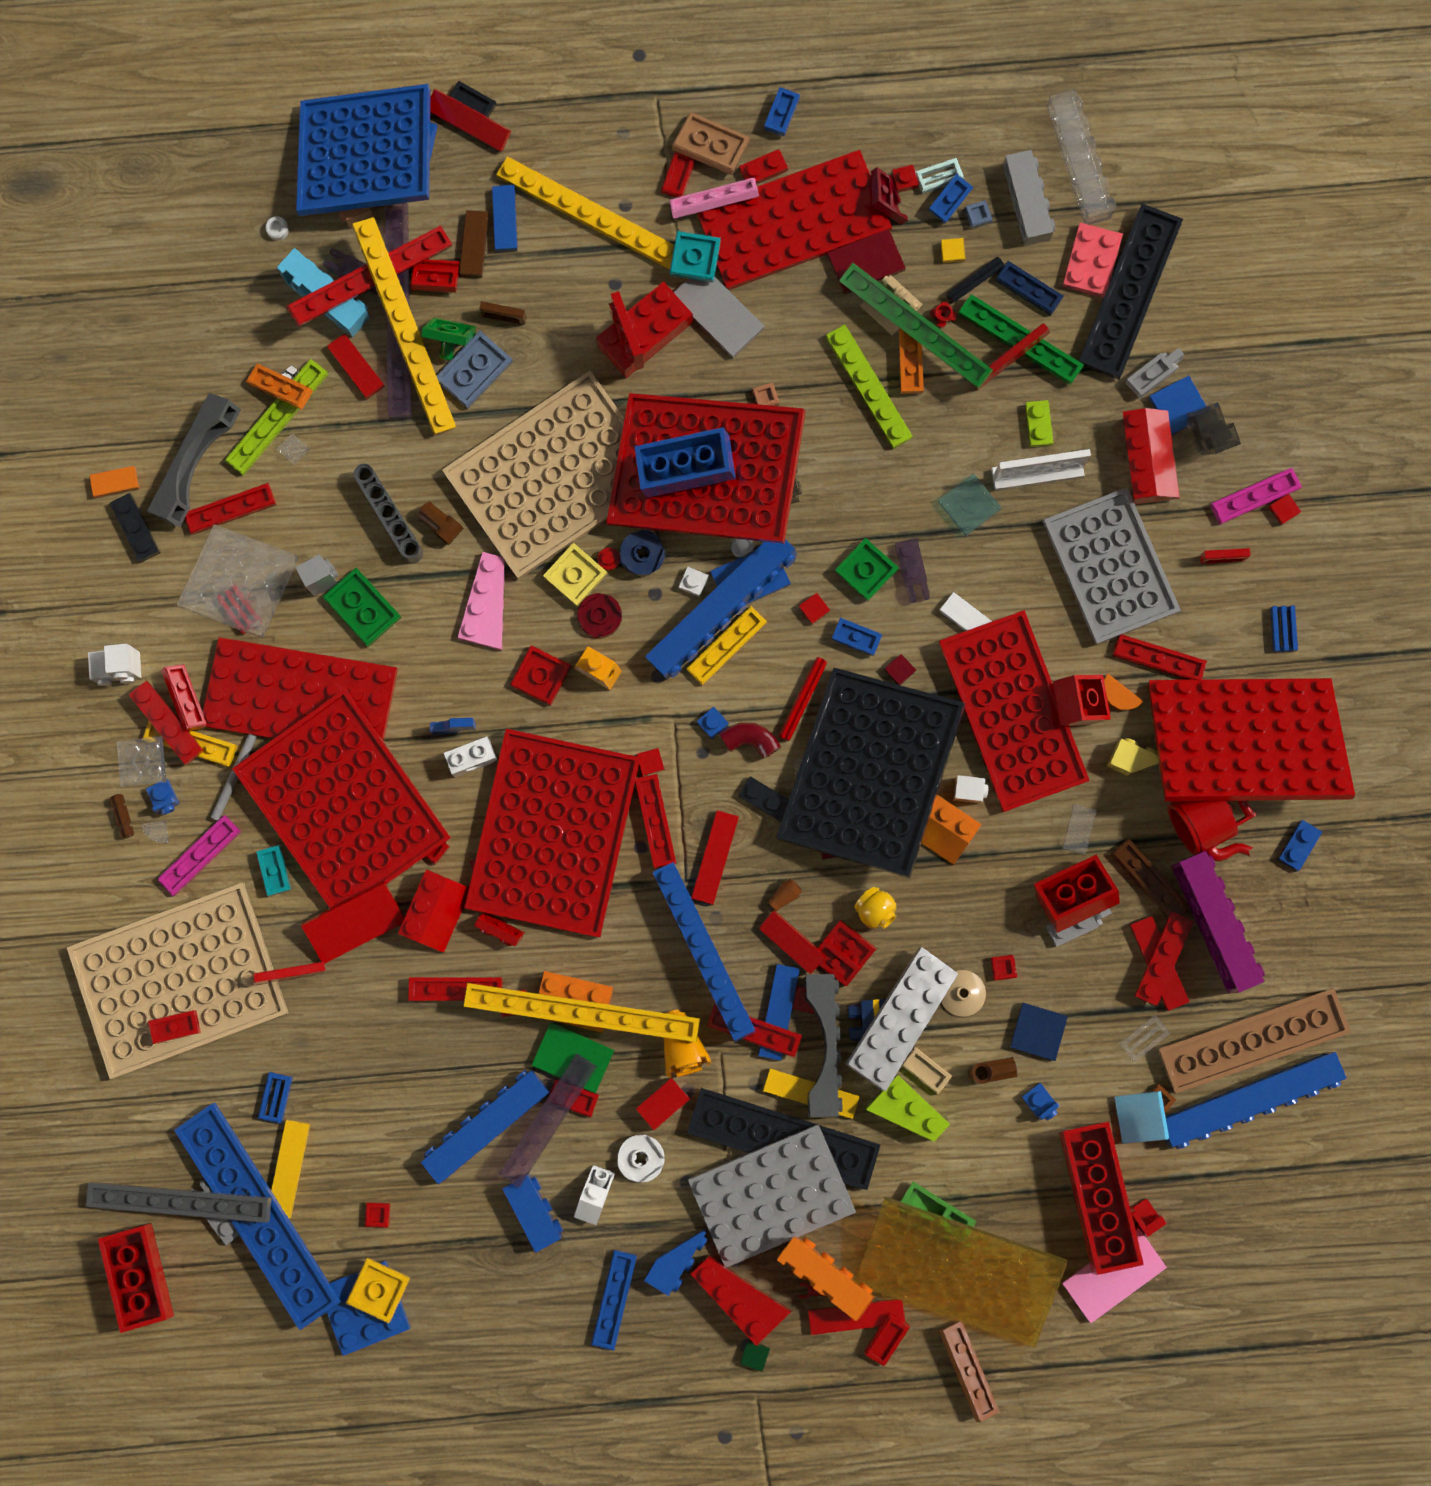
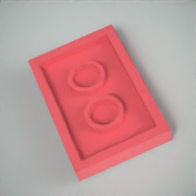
(1092, 260)

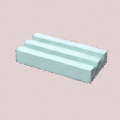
(942, 183)

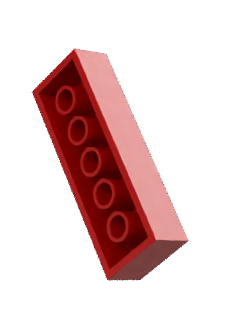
(1101, 1198)

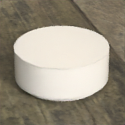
(277, 228)

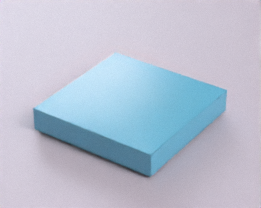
(1141, 1117)

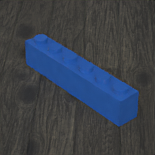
(485, 1127)

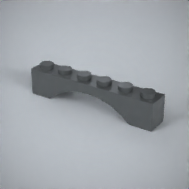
(212, 421)
(820, 996)

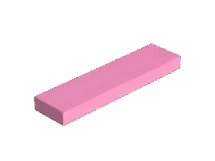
(714, 198)

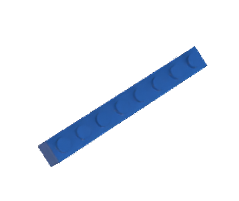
(720, 606)
(704, 952)
(1254, 1098)

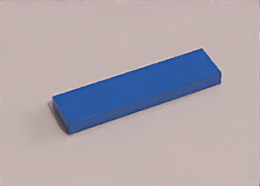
(780, 1003)
(614, 1300)

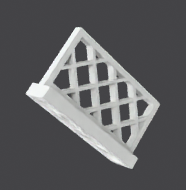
(1040, 470)

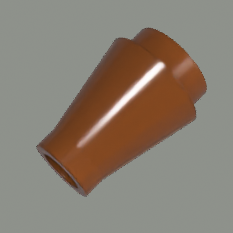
(786, 893)

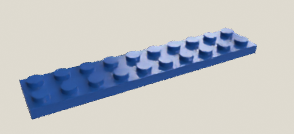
(274, 1243)

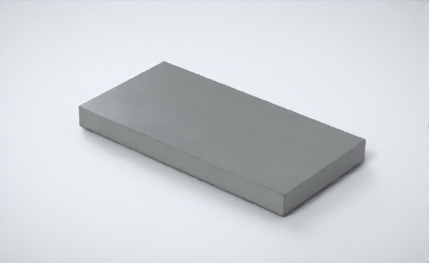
(720, 314)

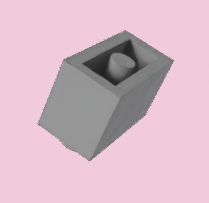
(317, 574)

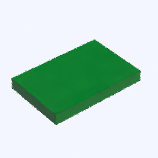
(362, 607)
(560, 1048)

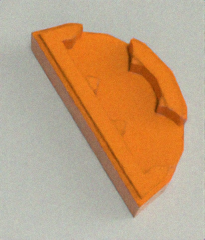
(1119, 696)

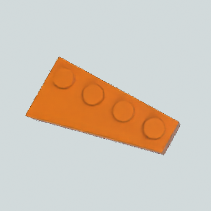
(827, 1277)

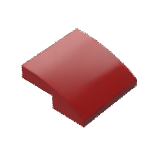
(845, 952)

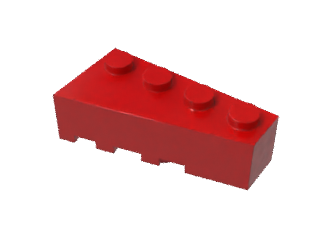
(743, 1302)

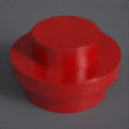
(608, 558)

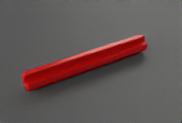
(802, 699)

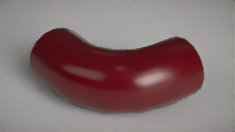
(750, 734)

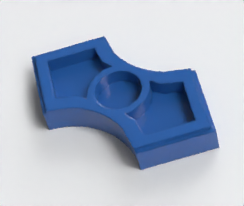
(452, 726)

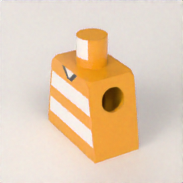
(598, 668)

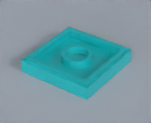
(695, 256)

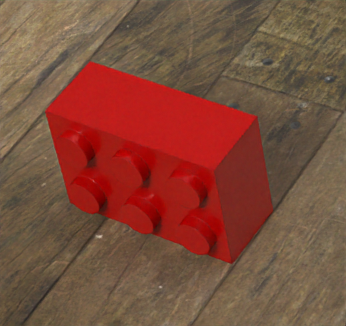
(1077, 893)

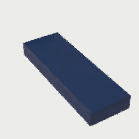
(1029, 288)

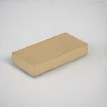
(926, 1070)

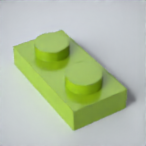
(1039, 423)

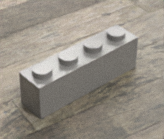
(1028, 197)

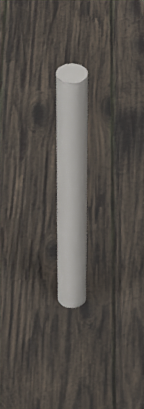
(232, 779)

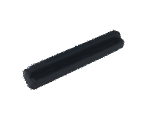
(975, 279)

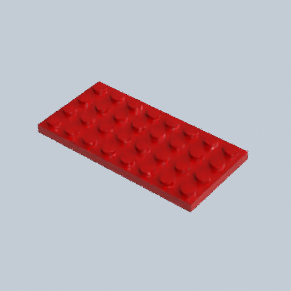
(794, 220)
(271, 687)
(1013, 711)

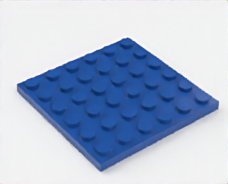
(364, 150)

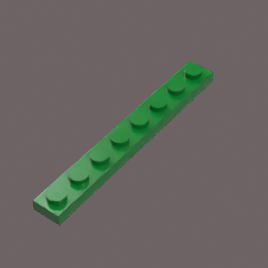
(916, 325)

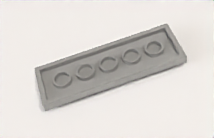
(901, 1019)

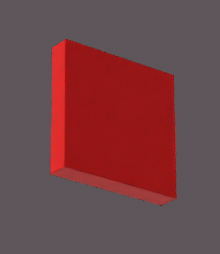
(540, 675)

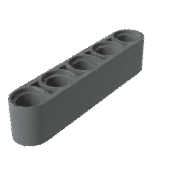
(380, 506)

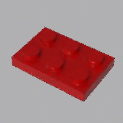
(625, 331)

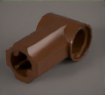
(444, 526)
(995, 1070)

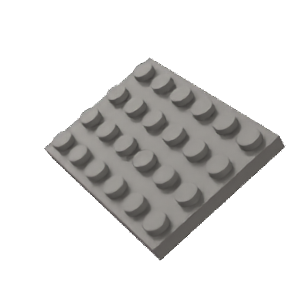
(1111, 566)
(771, 1195)

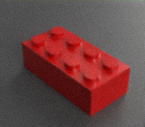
(655, 322)
(136, 1278)

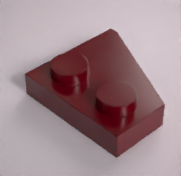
(885, 195)

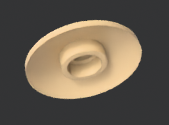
(973, 1002)

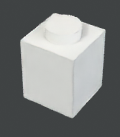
(970, 789)

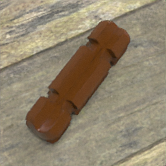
(122, 816)

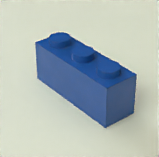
(534, 1213)

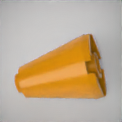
(684, 1056)

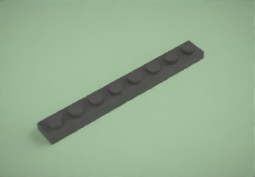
(178, 1202)

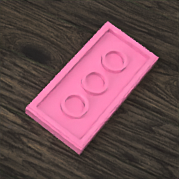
(1102, 1292)

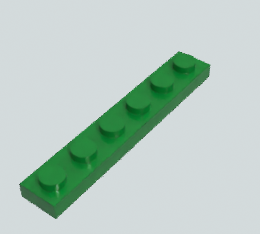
(1011, 333)

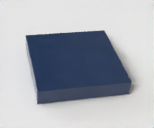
(1038, 1031)

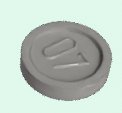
(742, 548)

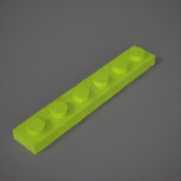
(869, 386)

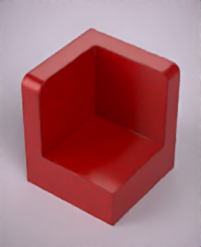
(1147, 1218)

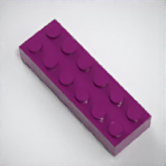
(1218, 923)

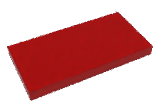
(353, 922)

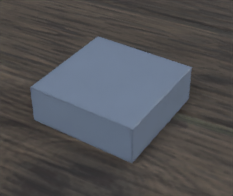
(978, 214)

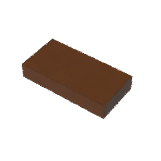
(503, 313)

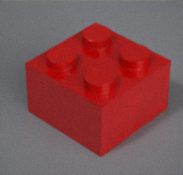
(1081, 700)

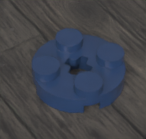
(635, 542)

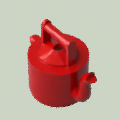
(1207, 825)

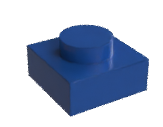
(712, 722)

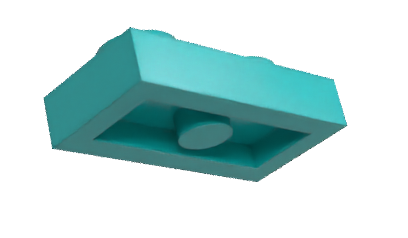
(273, 870)

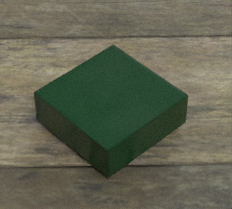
(755, 1356)

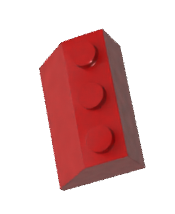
(434, 911)

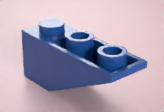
(669, 1266)

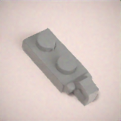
(1154, 372)
(1076, 930)

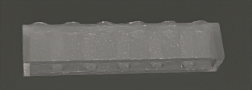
(1080, 157)

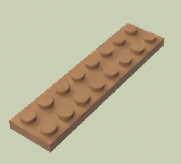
(1254, 1040)

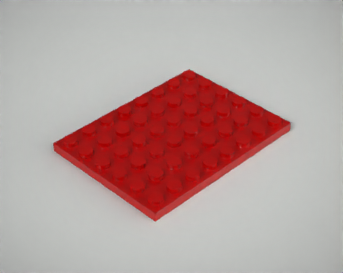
(765, 461)
(1249, 740)
(341, 801)
(552, 833)

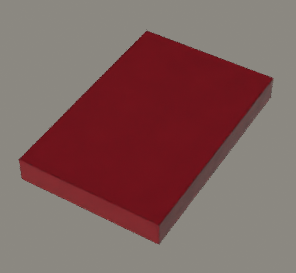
(874, 255)

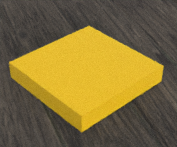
(378, 1290)

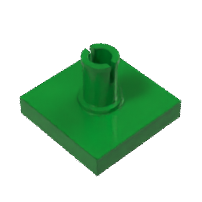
(449, 334)

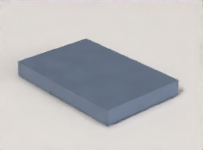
(474, 369)

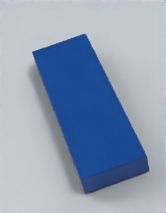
(505, 218)

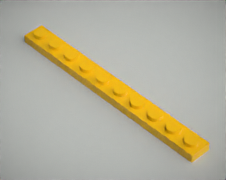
(586, 212)
(403, 326)
(582, 1012)

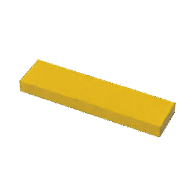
(726, 645)
(215, 749)
(798, 1088)
(290, 1164)

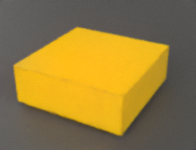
(952, 250)

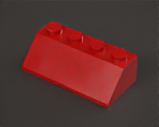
(1150, 455)

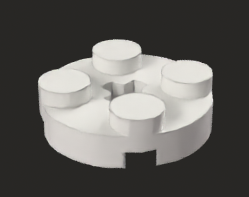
(627, 1158)

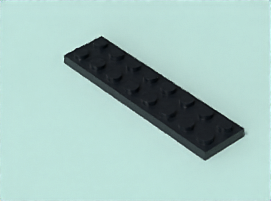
(1130, 291)
(753, 1127)

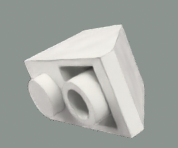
(594, 1195)

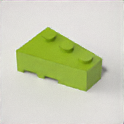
(908, 1109)

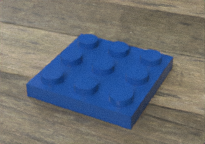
(356, 1328)

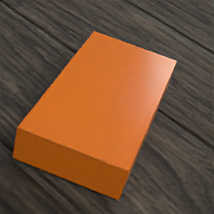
(114, 482)

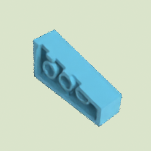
(306, 278)

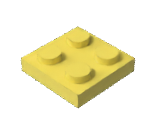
(575, 574)

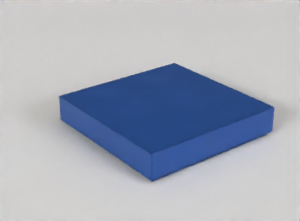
(1178, 401)

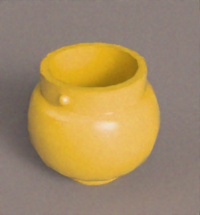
(876, 908)

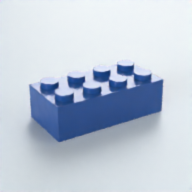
(685, 462)

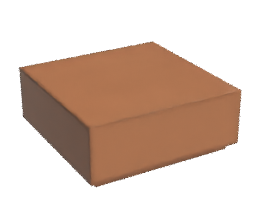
(766, 395)

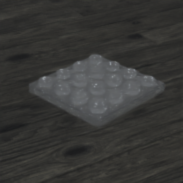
(238, 581)

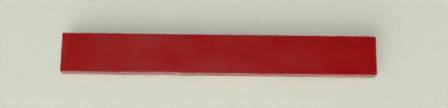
(361, 281)

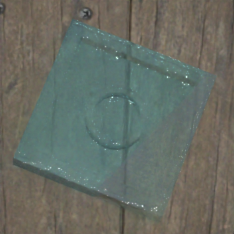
(969, 504)

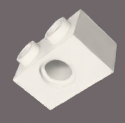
(470, 757)

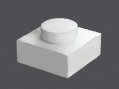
(693, 581)

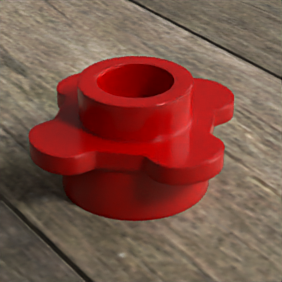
(944, 308)

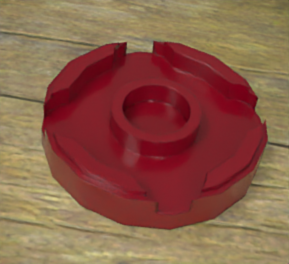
(599, 615)

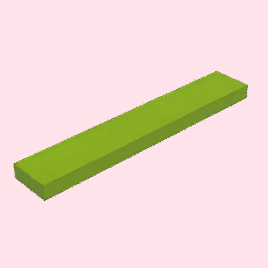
(272, 422)

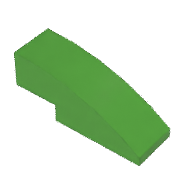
(923, 1199)

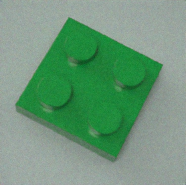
(866, 569)

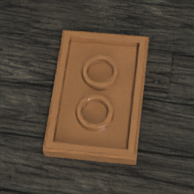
(711, 143)

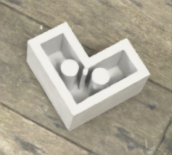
(114, 664)

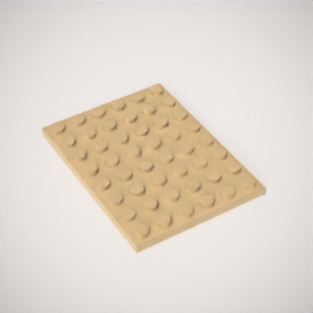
(544, 475)
(174, 964)

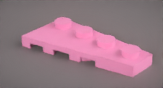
(485, 606)

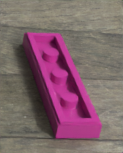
(1255, 496)
(199, 855)

